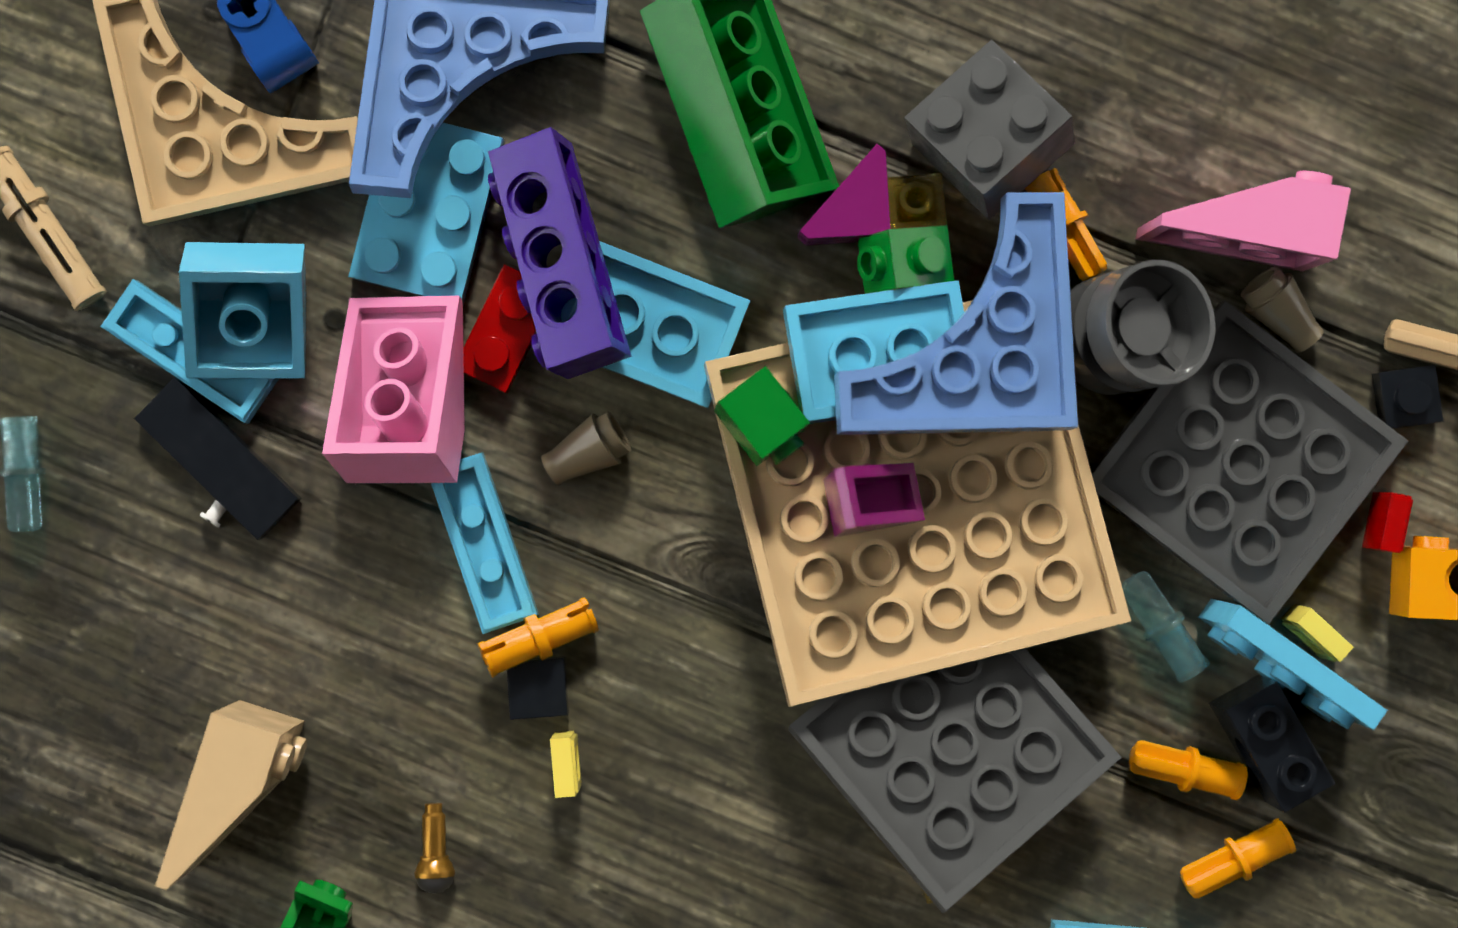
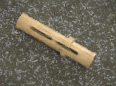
(79, 285)

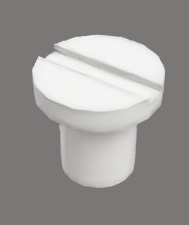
(214, 514)

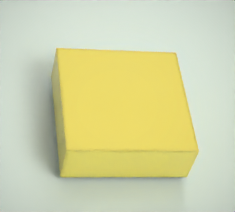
(1316, 633)
(565, 764)

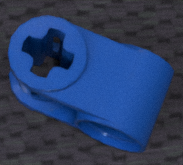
(268, 42)

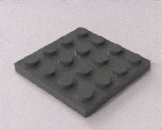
(1246, 465)
(957, 763)

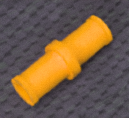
(538, 637)

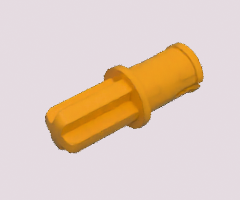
(1082, 249)
(1188, 769)
(1237, 859)

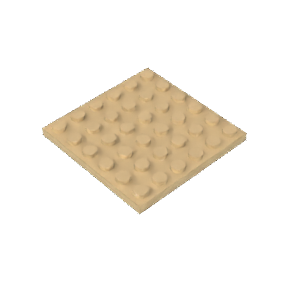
(997, 566)

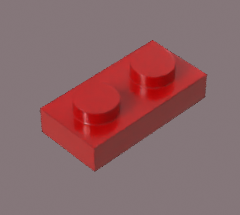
(500, 335)

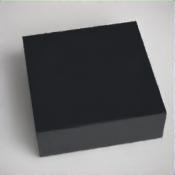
(538, 689)

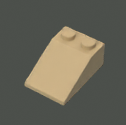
(237, 766)

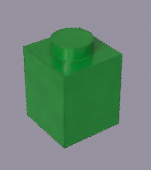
(763, 418)

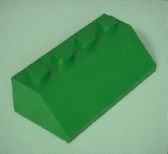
(740, 105)

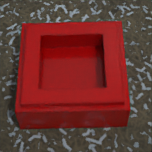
(1387, 522)

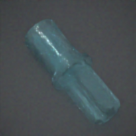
(21, 473)
(1164, 626)

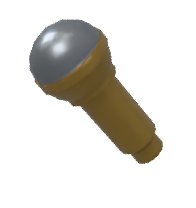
(434, 870)

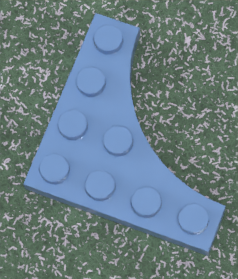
(434, 56)
(1004, 358)

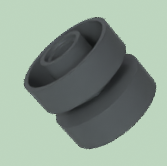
(1140, 328)

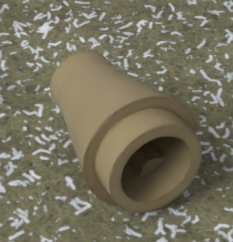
(1281, 307)
(587, 449)

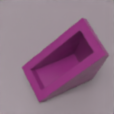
(855, 207)
(873, 497)

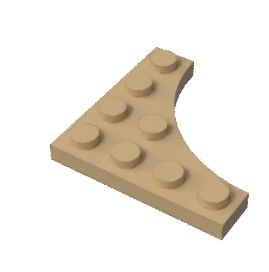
(192, 142)

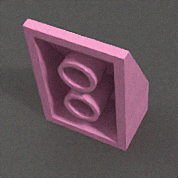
(1277, 224)
(399, 392)

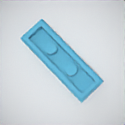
(156, 331)
(484, 546)

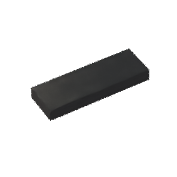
(217, 458)

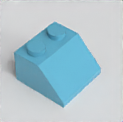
(243, 310)

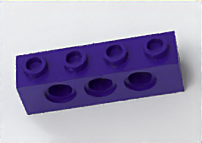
(595, 331)

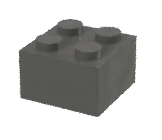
(990, 128)

